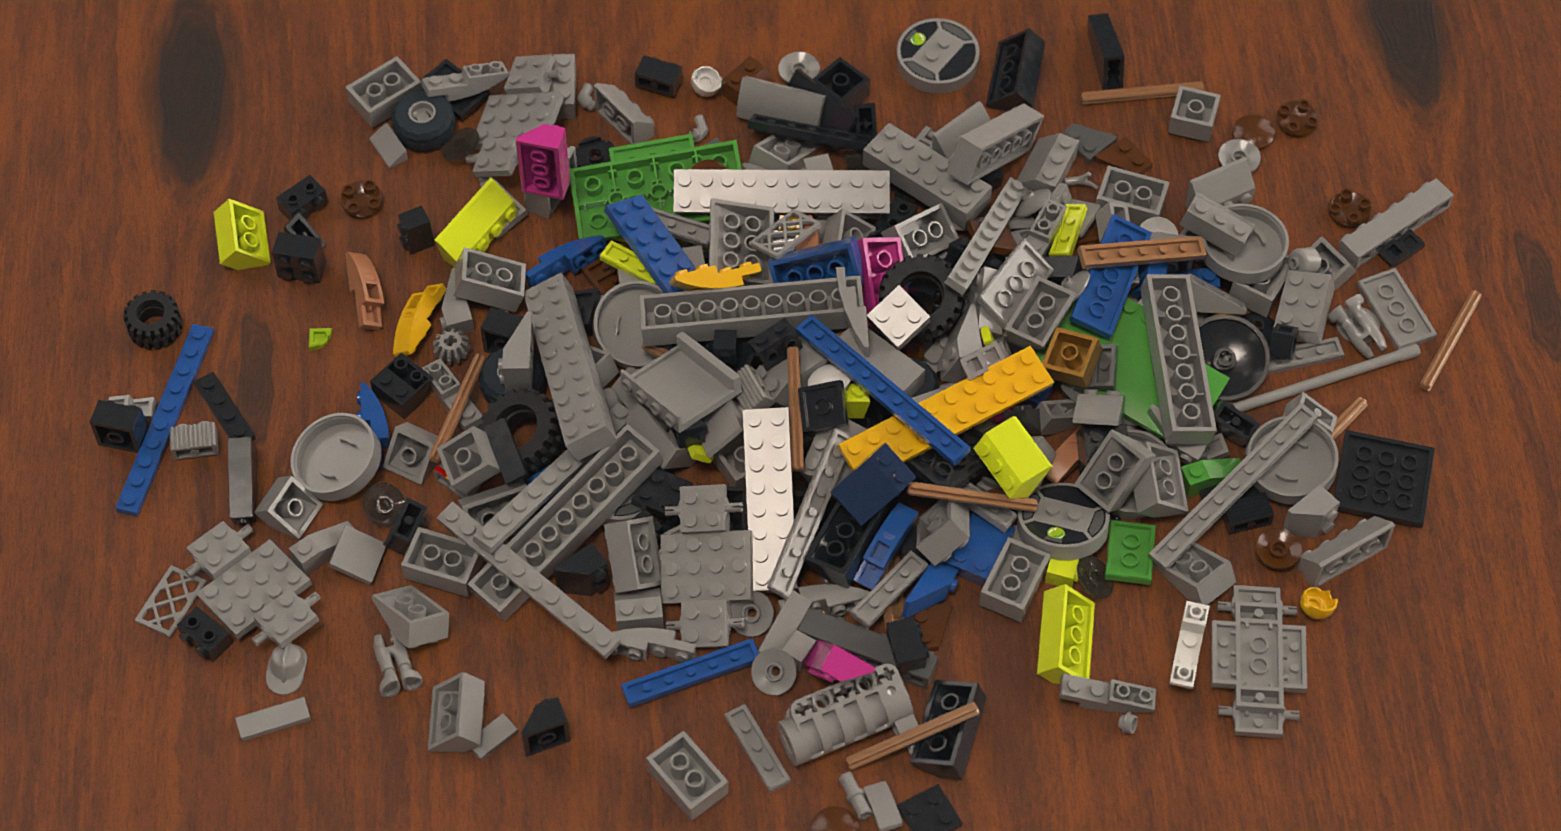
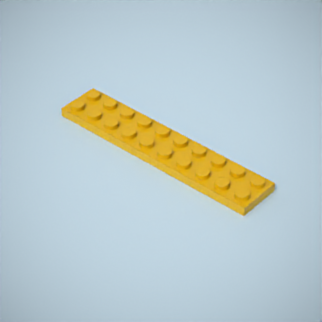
(957, 407)

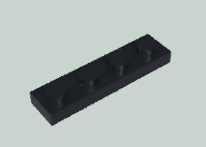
(223, 407)

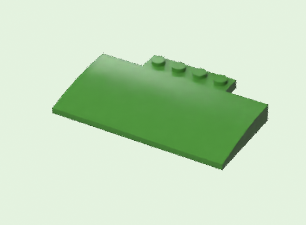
(640, 170)
(1134, 364)

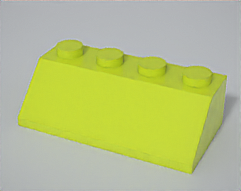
(477, 222)
(1065, 634)

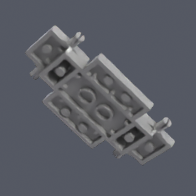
(515, 113)
(706, 566)
(252, 586)
(1258, 660)

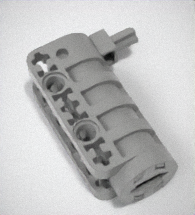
(848, 717)

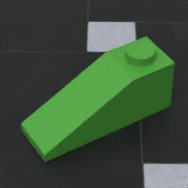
(1206, 474)

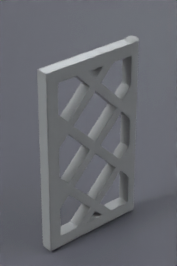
(788, 245)
(163, 585)

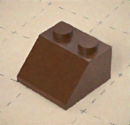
(732, 82)

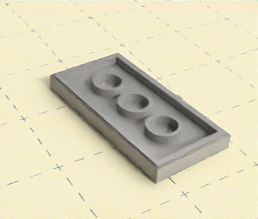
(1012, 281)
(1396, 309)

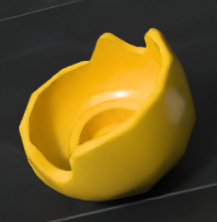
(1317, 603)

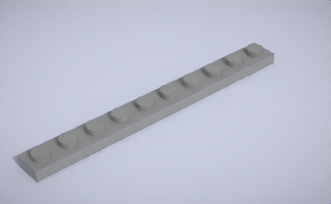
(985, 236)
(1232, 487)
(539, 491)
(532, 583)

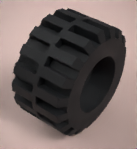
(148, 306)

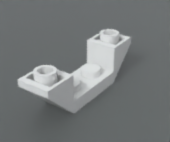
(1189, 645)

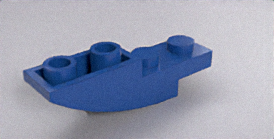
(569, 256)
(374, 416)
(885, 545)

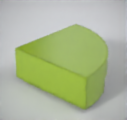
(319, 337)

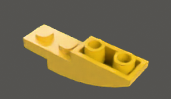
(709, 278)
(413, 319)

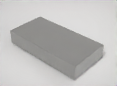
(494, 736)

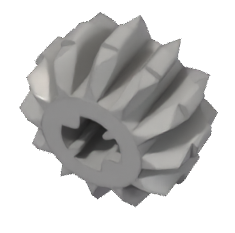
(451, 346)

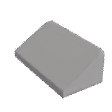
(389, 146)

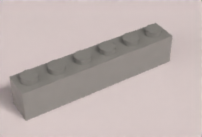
(1408, 214)

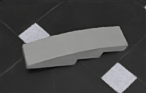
(854, 315)

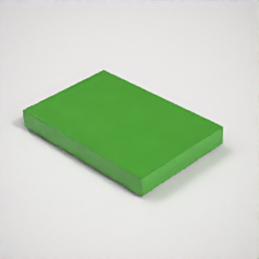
(1129, 552)

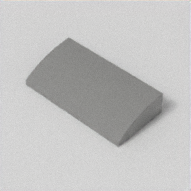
(778, 101)

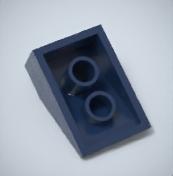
(873, 484)

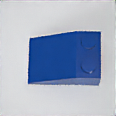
(981, 551)

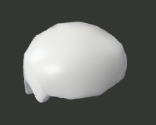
(706, 81)

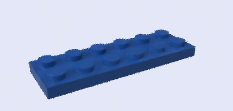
(649, 240)
(1108, 286)

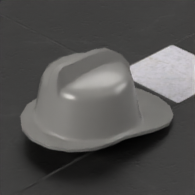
(286, 669)

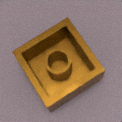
(1072, 357)

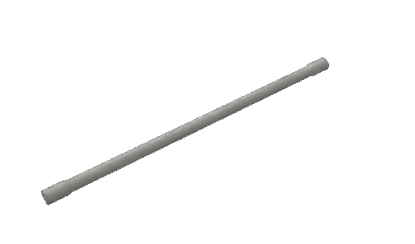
(1400, 355)

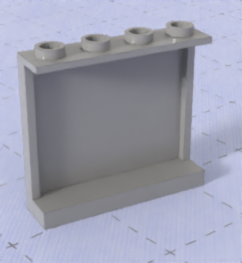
(683, 384)

